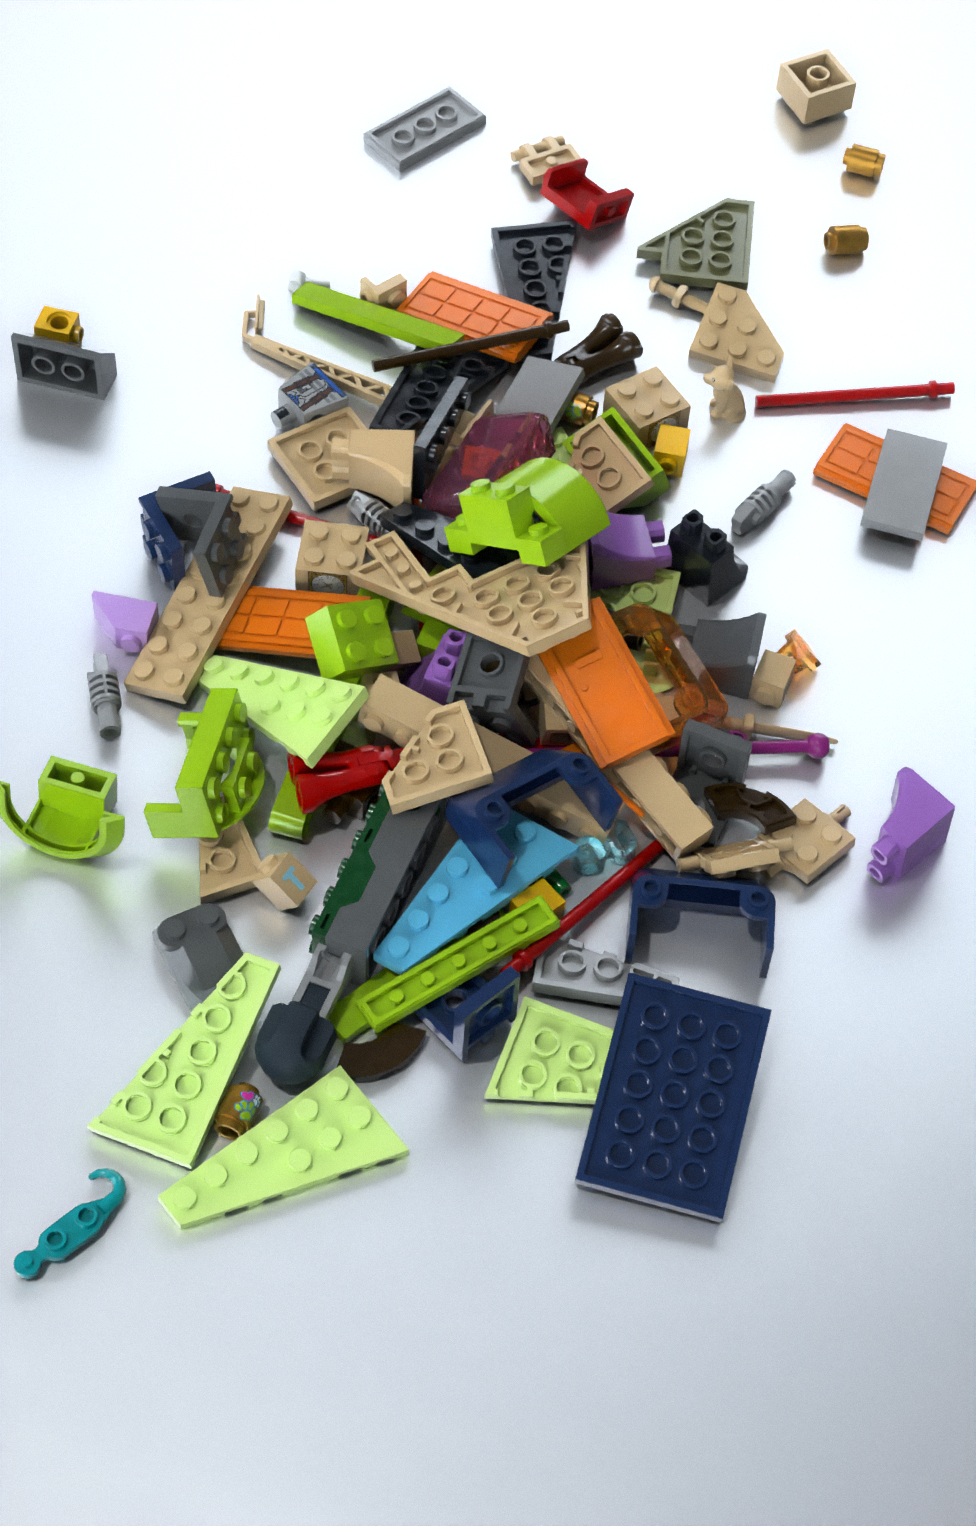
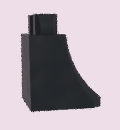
(704, 559)

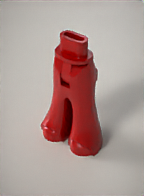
(340, 773)

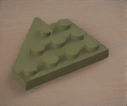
(706, 247)

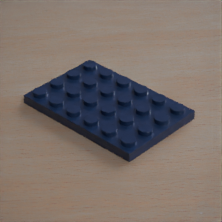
(674, 1097)

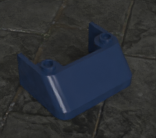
(486, 809)
(703, 892)

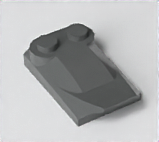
(197, 950)

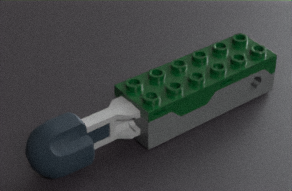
(351, 927)

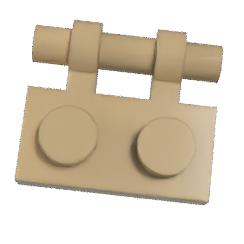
(538, 157)

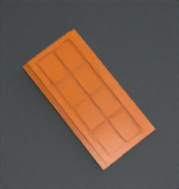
(473, 312)
(852, 464)
(275, 621)
(606, 692)

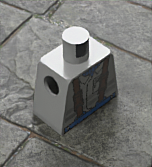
(307, 398)

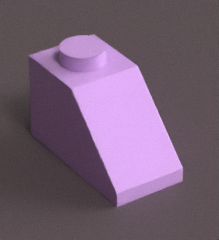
(125, 619)

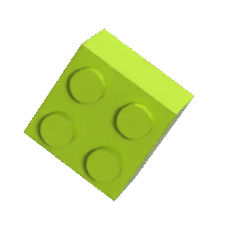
(351, 639)

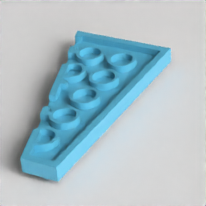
(463, 893)

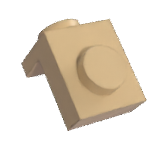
(386, 294)

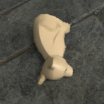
(728, 398)

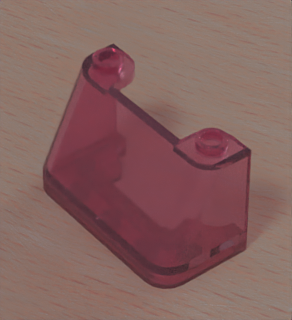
(489, 452)

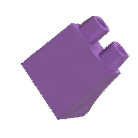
(625, 551)
(436, 671)
(913, 829)

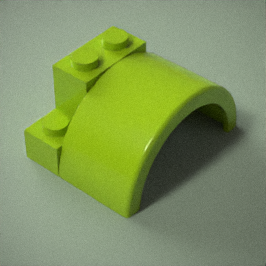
(502, 513)

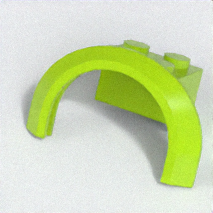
(72, 812)

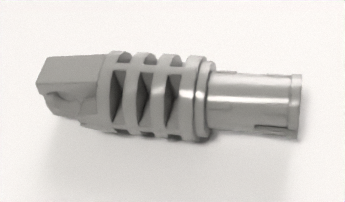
(762, 502)
(368, 512)
(105, 696)

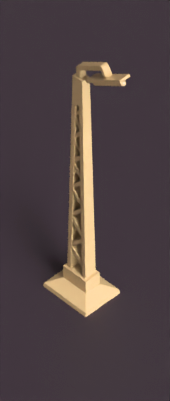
(342, 377)

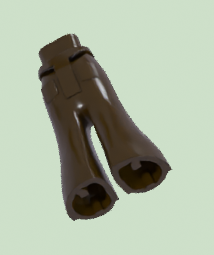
(603, 348)

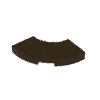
(756, 807)
(382, 1055)

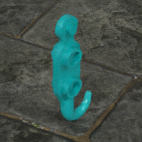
(73, 1228)

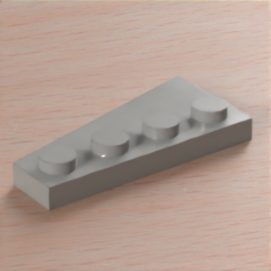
(581, 974)

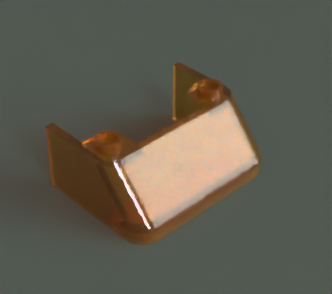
(696, 691)

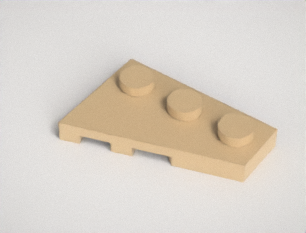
(227, 863)

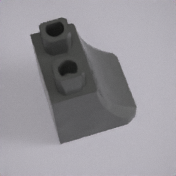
(728, 650)

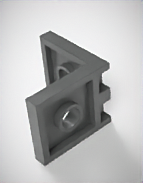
(213, 529)
(494, 694)
(699, 768)

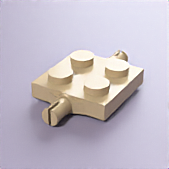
(816, 841)
(727, 858)

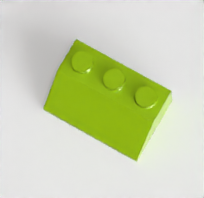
(639, 452)

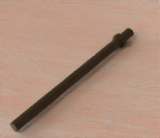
(545, 330)

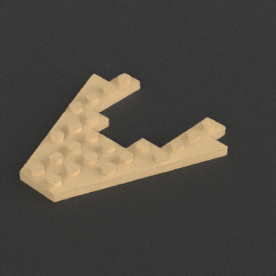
(512, 606)

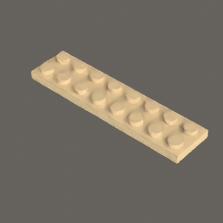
(193, 618)

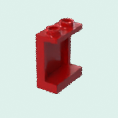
(582, 198)

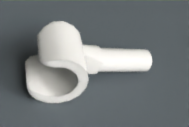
(299, 278)

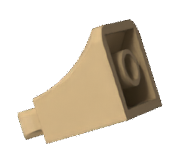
(376, 462)

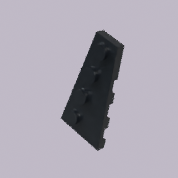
(437, 434)

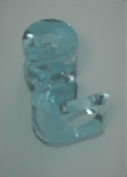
(594, 854)

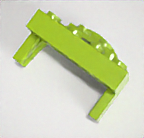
(212, 740)

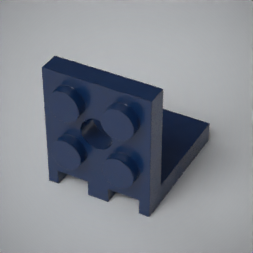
(158, 537)
(477, 1017)

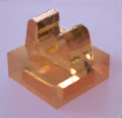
(799, 648)

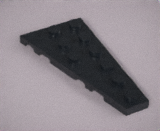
(535, 268)
(424, 385)
(426, 533)

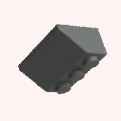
(63, 365)

